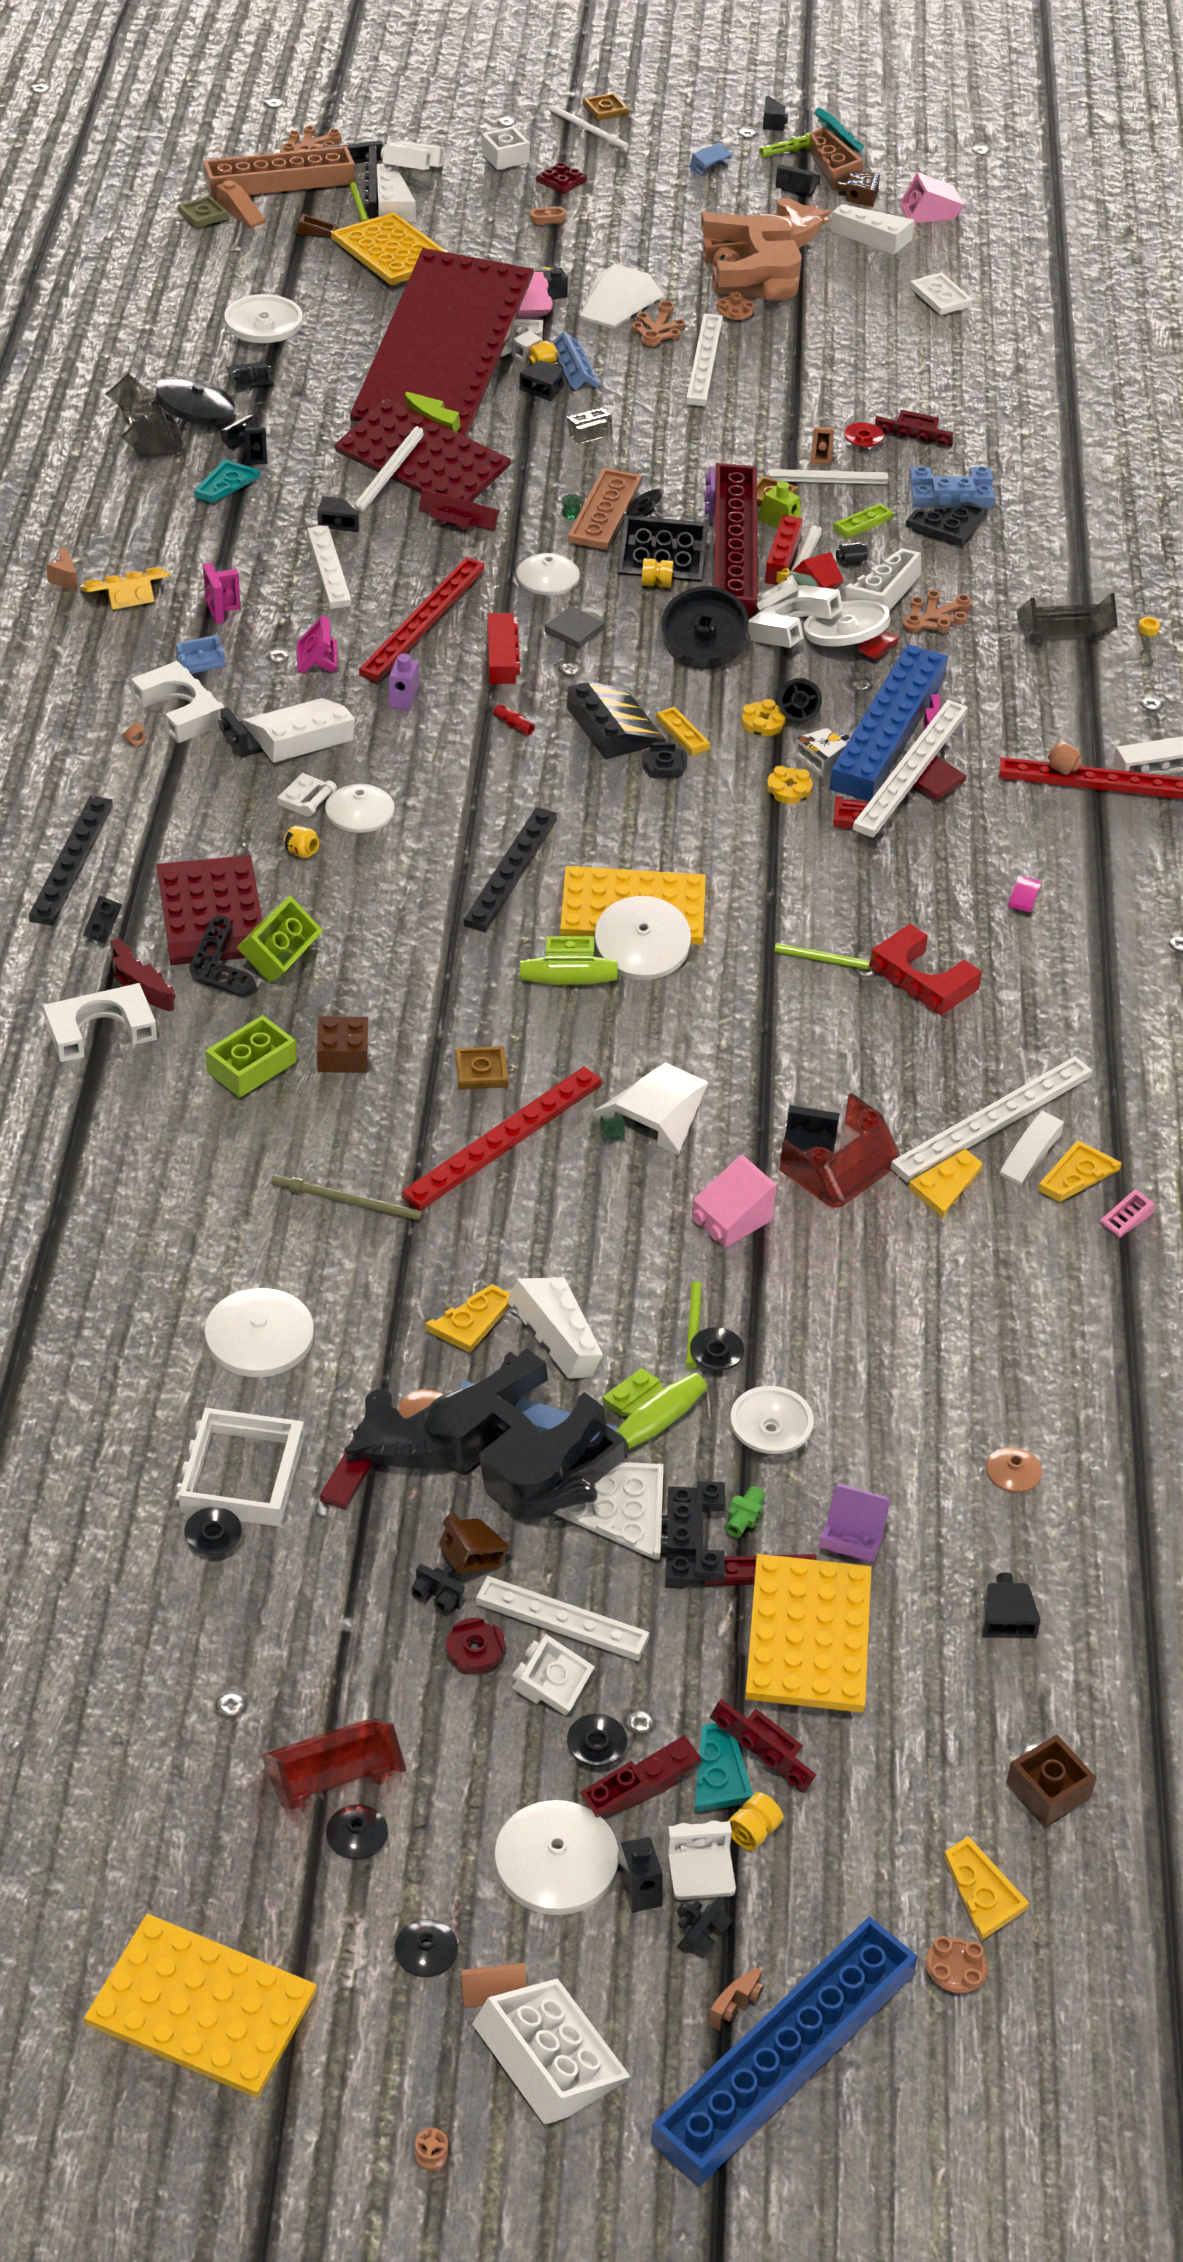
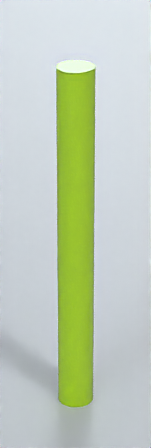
(358, 201)
(822, 956)
(694, 1318)

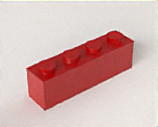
(783, 547)
(502, 651)

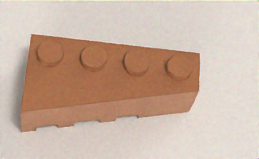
(833, 156)

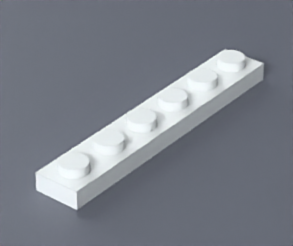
(329, 567)
(562, 1618)

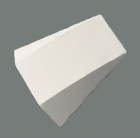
(618, 295)
(662, 1101)

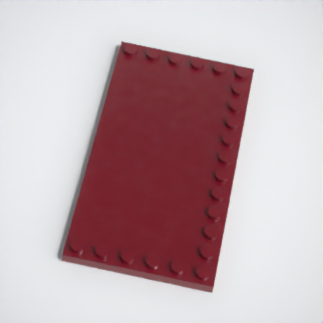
(446, 334)

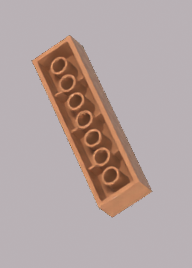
(282, 171)

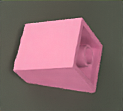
(930, 200)
(536, 300)
(735, 1202)

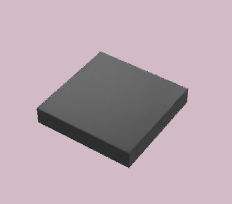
(574, 626)

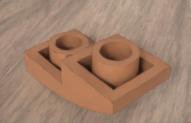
(736, 1995)

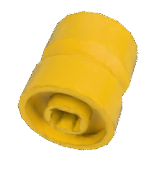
(657, 573)
(755, 1820)

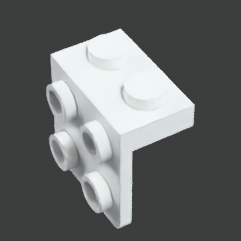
(700, 1860)

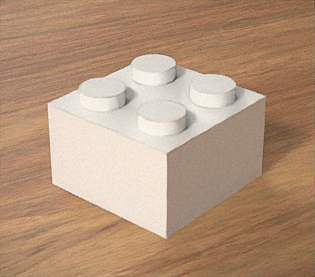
(505, 148)

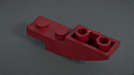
(131, 971)
(643, 1781)

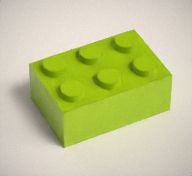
(280, 939)
(251, 1056)

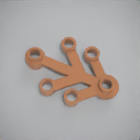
(332, 138)
(652, 337)
(914, 622)

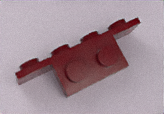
(916, 426)
(457, 511)
(766, 1741)

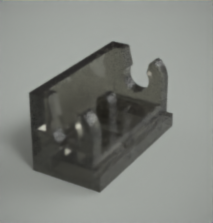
(590, 425)

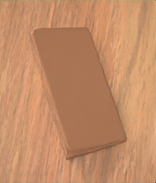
(490, 1981)

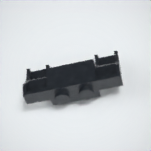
(685, 1558)

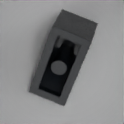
(774, 115)
(255, 445)
(337, 514)

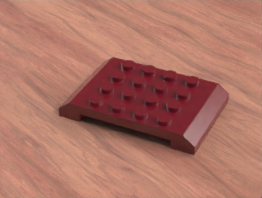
(197, 893)

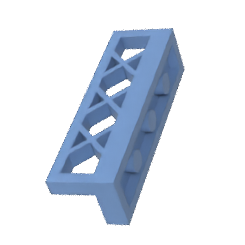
(574, 362)

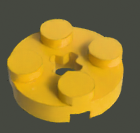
(755, 717)
(784, 776)

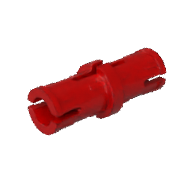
(514, 719)

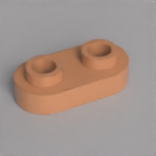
(547, 215)

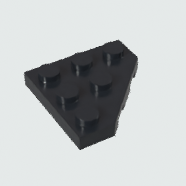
(948, 523)

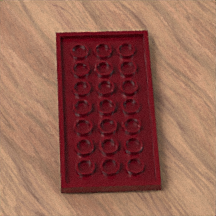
(439, 461)

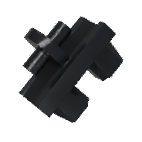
(235, 433)
(102, 919)
(439, 1584)
(712, 1917)

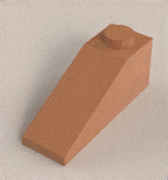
(239, 204)

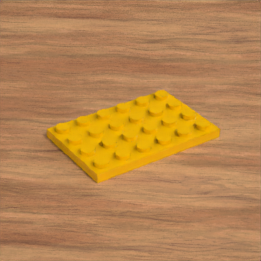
(385, 245)
(593, 890)
(809, 1633)
(201, 2005)

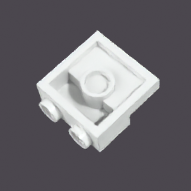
(552, 1674)

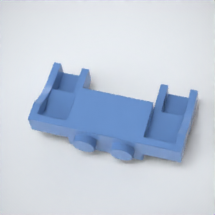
(936, 491)

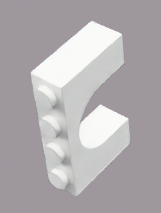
(412, 155)
(780, 621)
(177, 682)
(123, 1004)

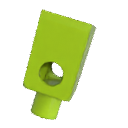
(778, 503)

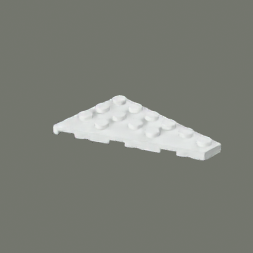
(626, 1507)

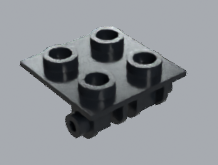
(250, 375)

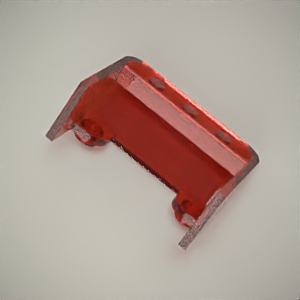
(851, 1170)
(333, 1759)

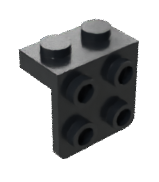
(796, 179)
(237, 733)
(811, 1128)

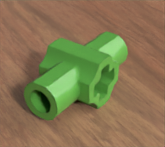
(745, 1511)

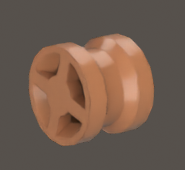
(427, 2142)

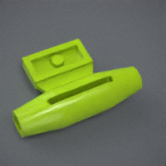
(569, 962)
(650, 1405)

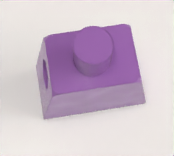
(403, 673)

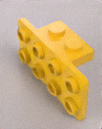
(129, 590)

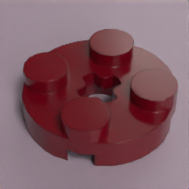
(475, 1660)

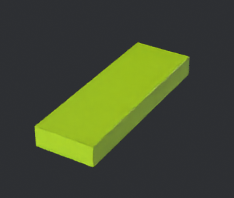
(863, 521)

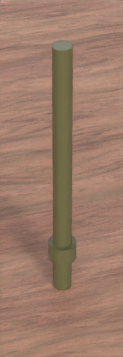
(299, 1185)

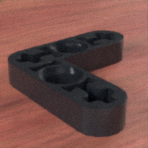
(214, 968)

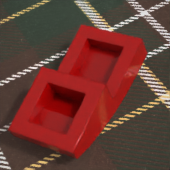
(878, 645)

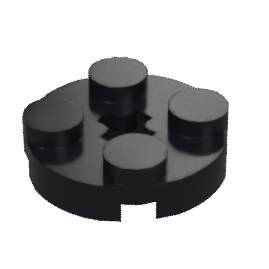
(671, 767)

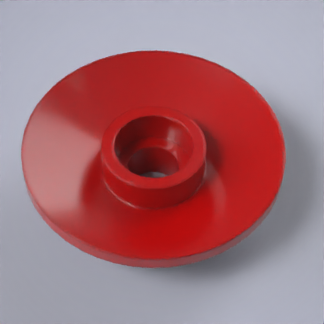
(864, 434)

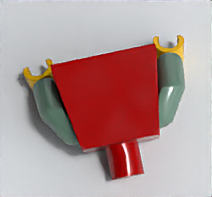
(816, 572)

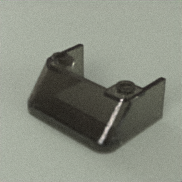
(153, 427)
(1067, 621)

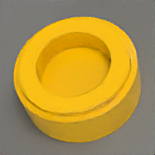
(1149, 626)

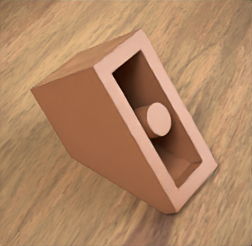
(822, 445)

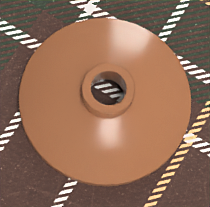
(1014, 1469)

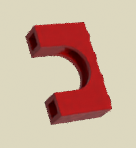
(936, 991)

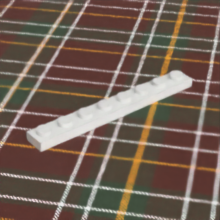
(704, 360)

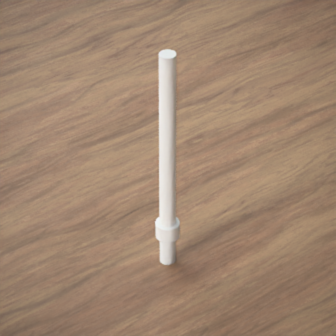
(611, 139)

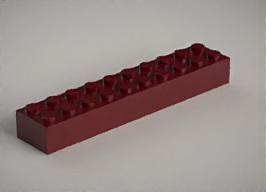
(736, 533)

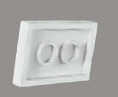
(941, 293)

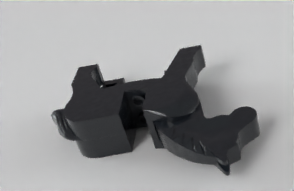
(520, 1465)

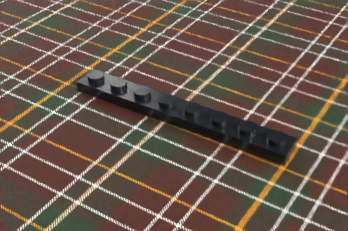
(70, 861)
(510, 870)

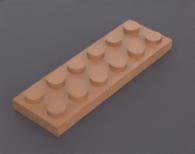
(605, 509)

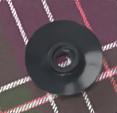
(645, 503)
(717, 1349)
(213, 1522)
(597, 1730)
(356, 1842)
(426, 1959)

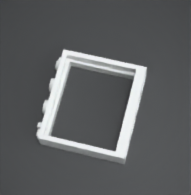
(245, 1426)

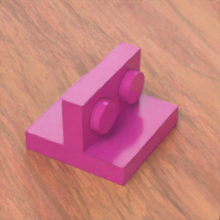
(221, 591)
(317, 647)

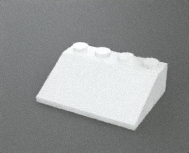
(301, 728)
(549, 2049)

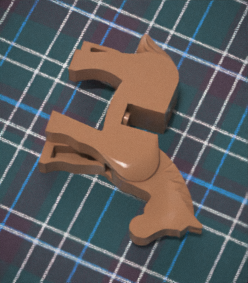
(766, 248)

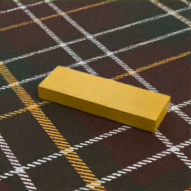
(682, 731)

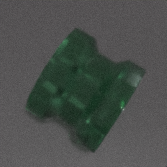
(571, 506)
(612, 1127)

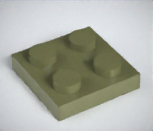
(203, 211)

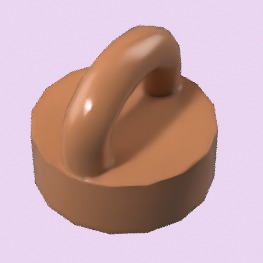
(133, 730)

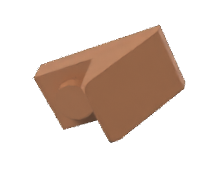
(62, 571)

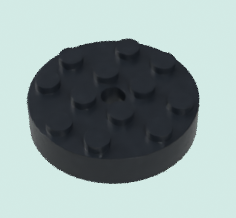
(705, 627)

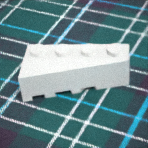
(394, 194)
(872, 228)
(888, 581)
(558, 1324)

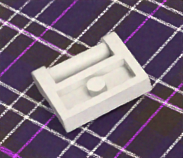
(777, 593)
(301, 790)

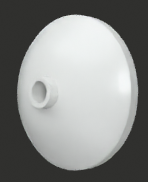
(548, 574)
(359, 808)
(771, 1419)

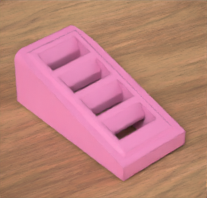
(1134, 1198)

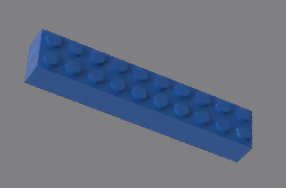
(888, 723)
(782, 2051)

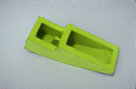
(433, 410)

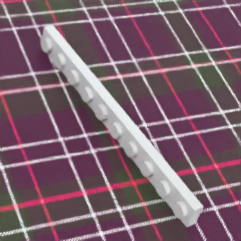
(910, 769)
(991, 1119)

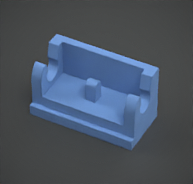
(708, 157)
(200, 654)

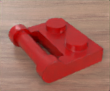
(847, 812)

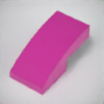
(932, 711)
(1025, 893)

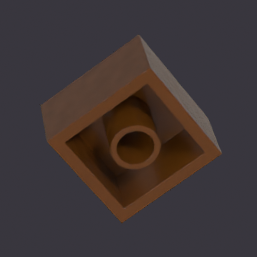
(342, 1044)
(1051, 1780)

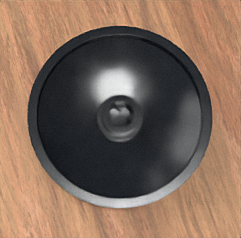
(194, 400)

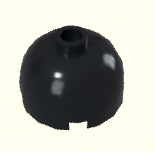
(800, 700)

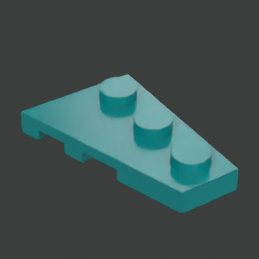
(837, 129)
(224, 480)
(722, 1774)

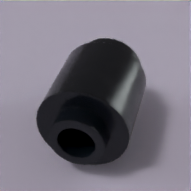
(851, 553)

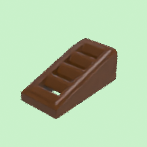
(314, 227)

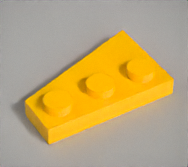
(1076, 1171)
(946, 1181)
(472, 1320)
(983, 1888)

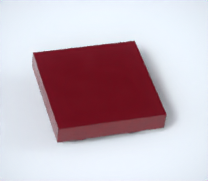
(561, 178)
(939, 779)

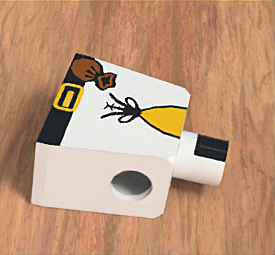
(820, 750)

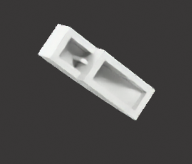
(1032, 1148)

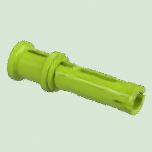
(793, 145)

